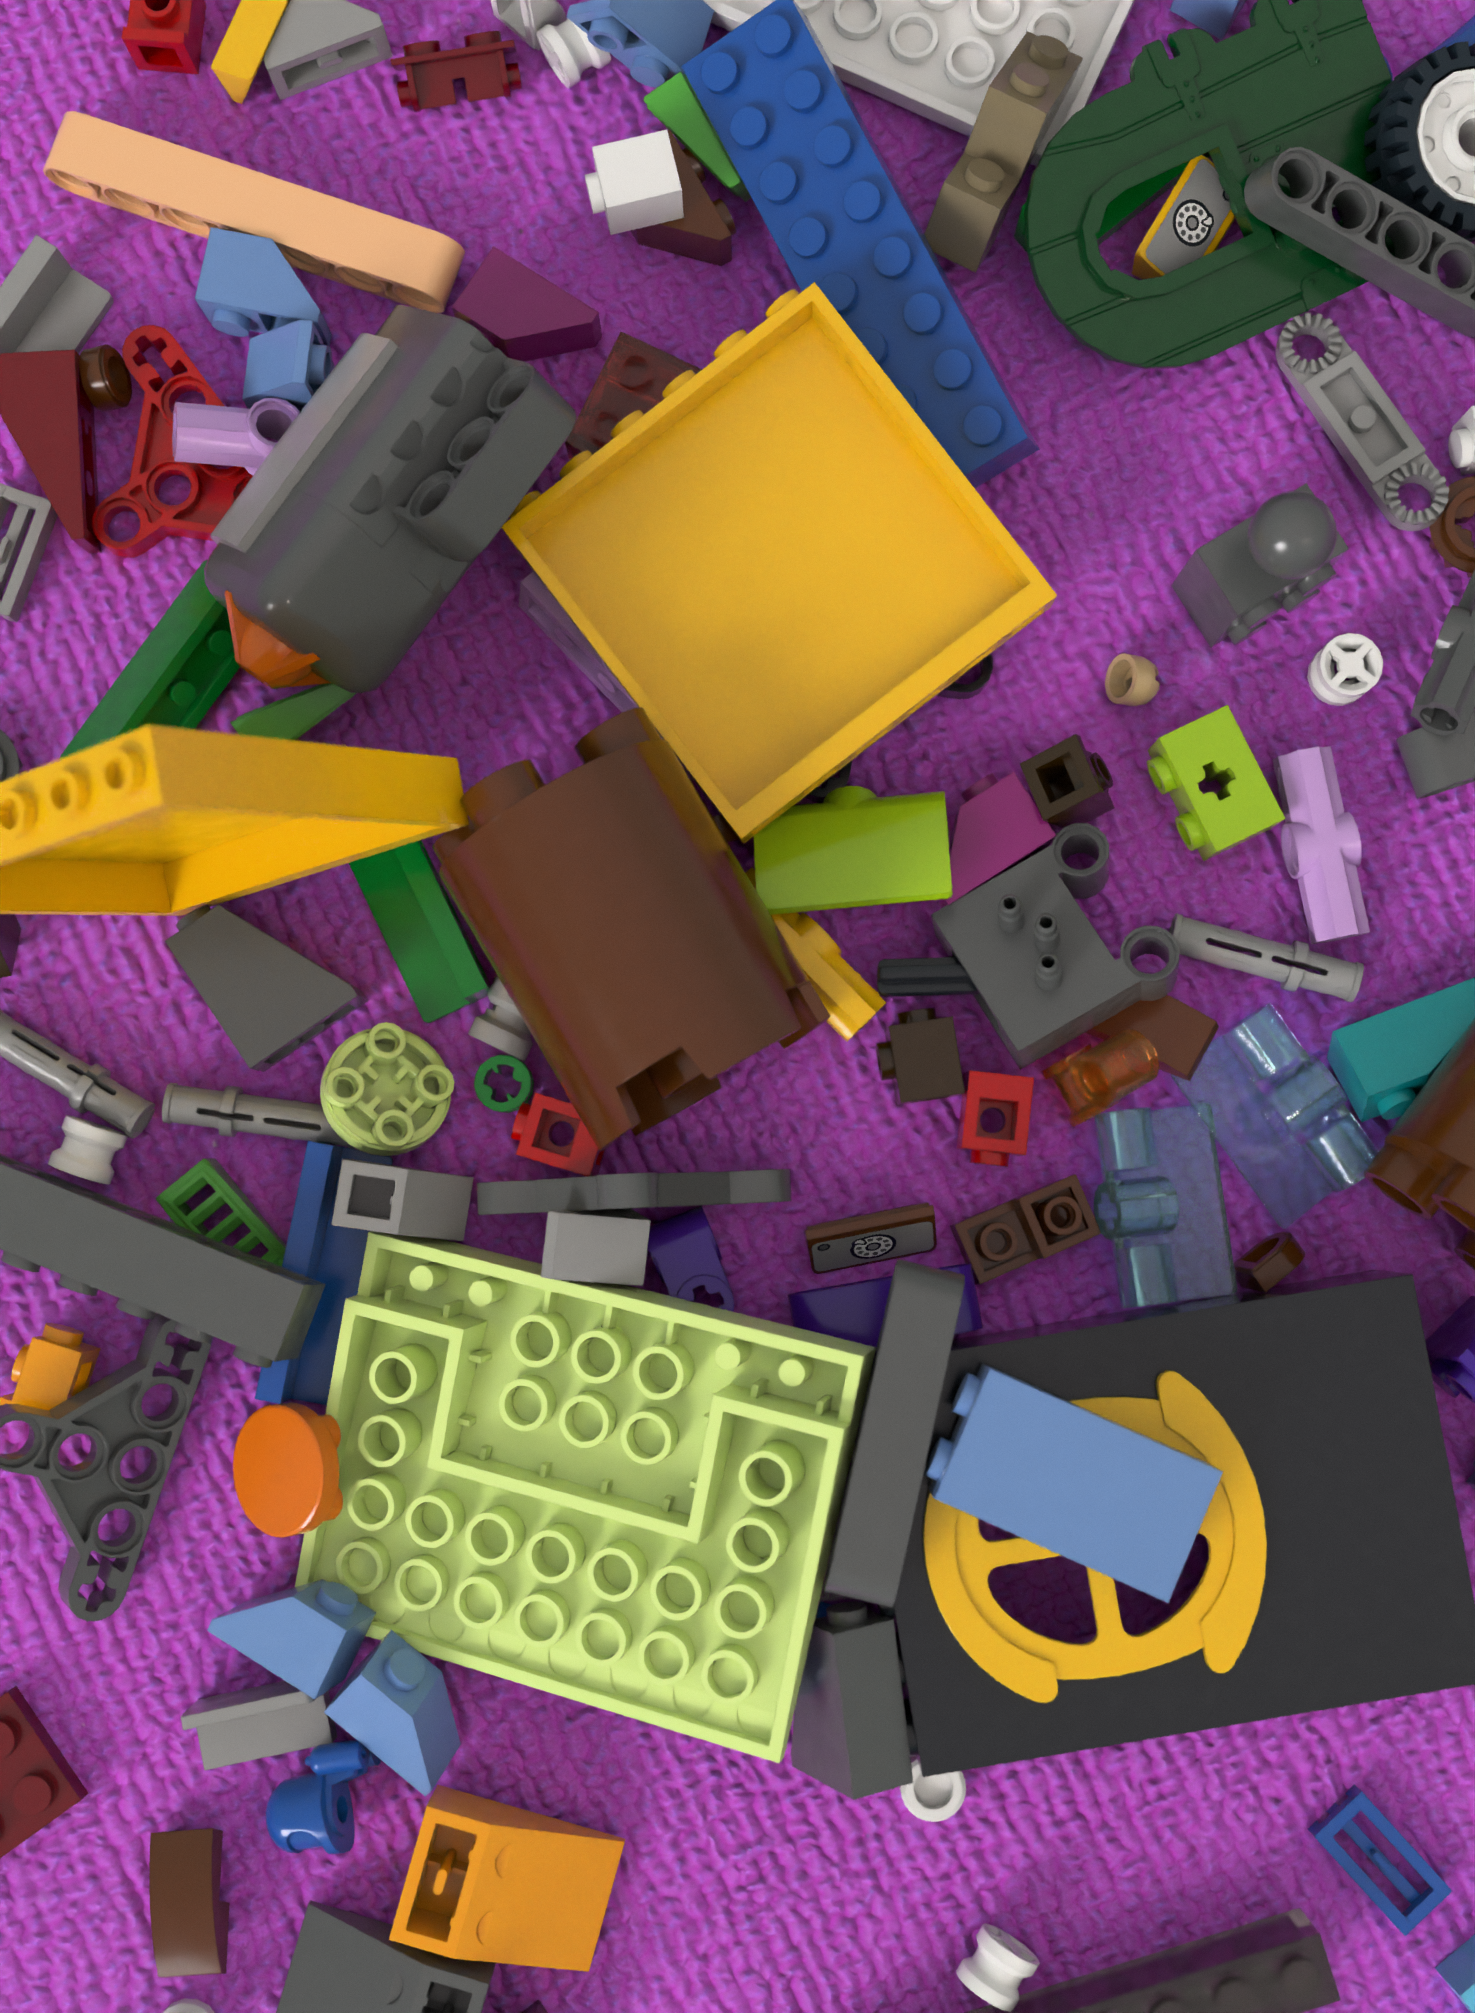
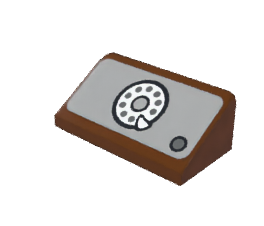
(871, 1238)

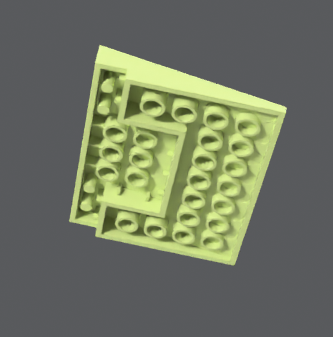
(588, 1485)

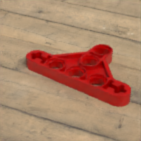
(153, 460)

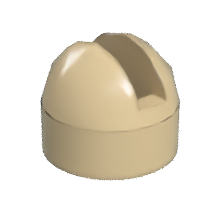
(1134, 670)

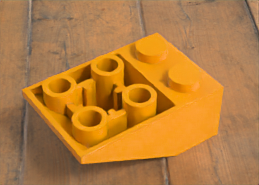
(505, 1885)

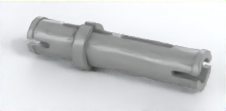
(1336, 975)
(85, 1085)
(241, 1112)

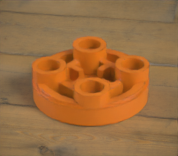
(288, 1469)

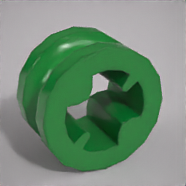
(487, 1094)

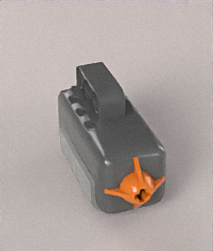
(380, 501)

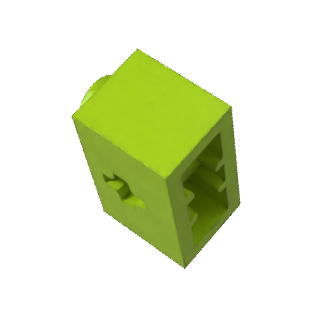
(1213, 751)

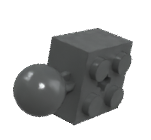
(1260, 565)

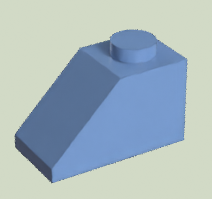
(300, 1633)
(399, 1712)

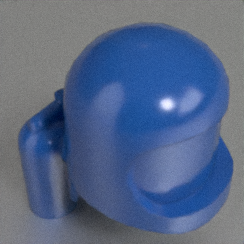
(317, 1806)

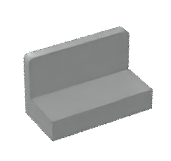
(48, 303)
(258, 1723)

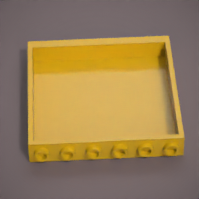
(778, 561)
(206, 819)

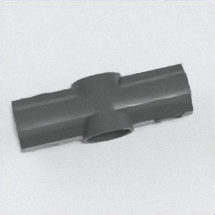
(1448, 689)

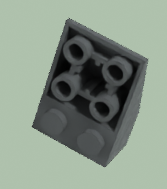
(353, 1967)

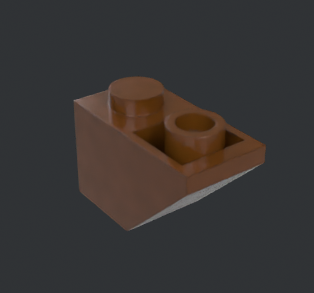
(706, 225)

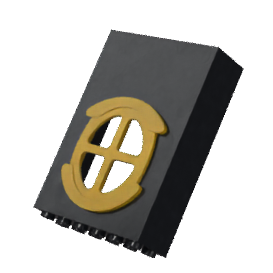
(1326, 1537)

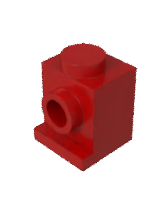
(165, 34)
(1012, 1099)
(534, 1132)

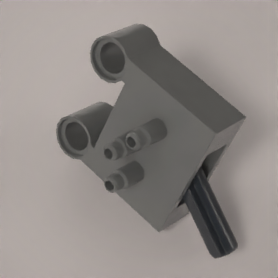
(1035, 954)

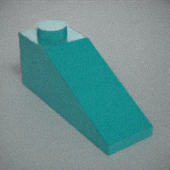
(1395, 1053)

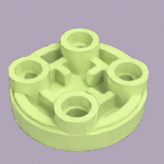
(385, 1090)

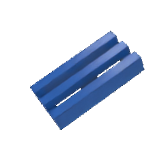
(1341, 1818)

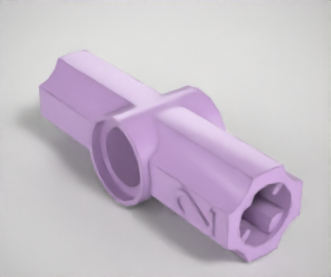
(229, 433)
(1321, 845)

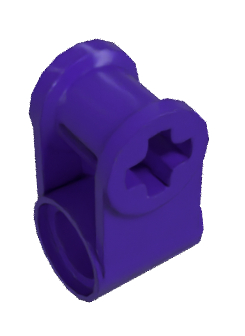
(689, 1257)

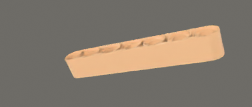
(208, 192)

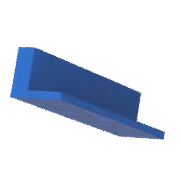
(326, 1255)

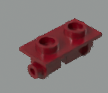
(433, 71)

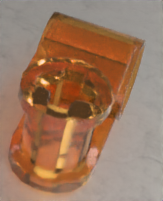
(1103, 1073)

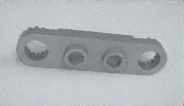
(1361, 422)

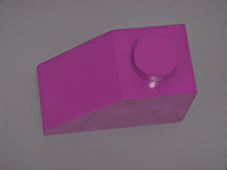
(525, 311)
(993, 833)

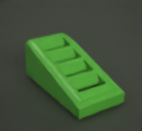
(684, 115)
(293, 714)
(210, 1171)

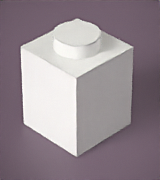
(635, 182)

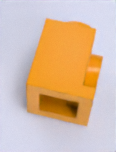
(52, 1368)

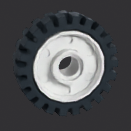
(1429, 138)

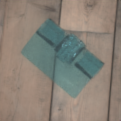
(1278, 1116)
(1163, 1206)

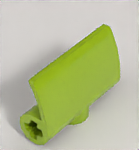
(855, 852)

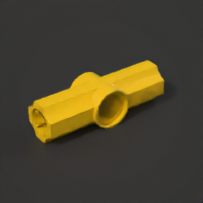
(841, 989)

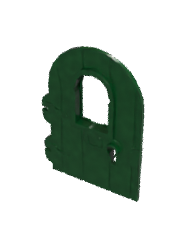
(1285, 83)

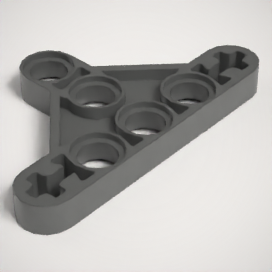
(634, 1191)
(88, 1491)

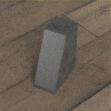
(258, 986)
(852, 1705)

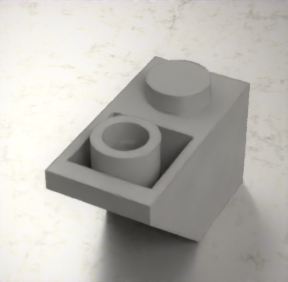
(402, 1200)

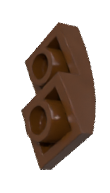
(1172, 1028)
(1025, 1229)
(185, 1905)

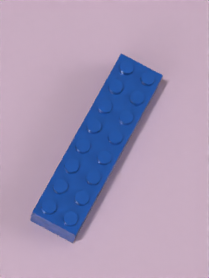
(853, 231)

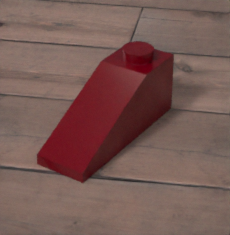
(55, 432)

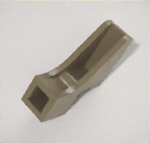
(1000, 149)

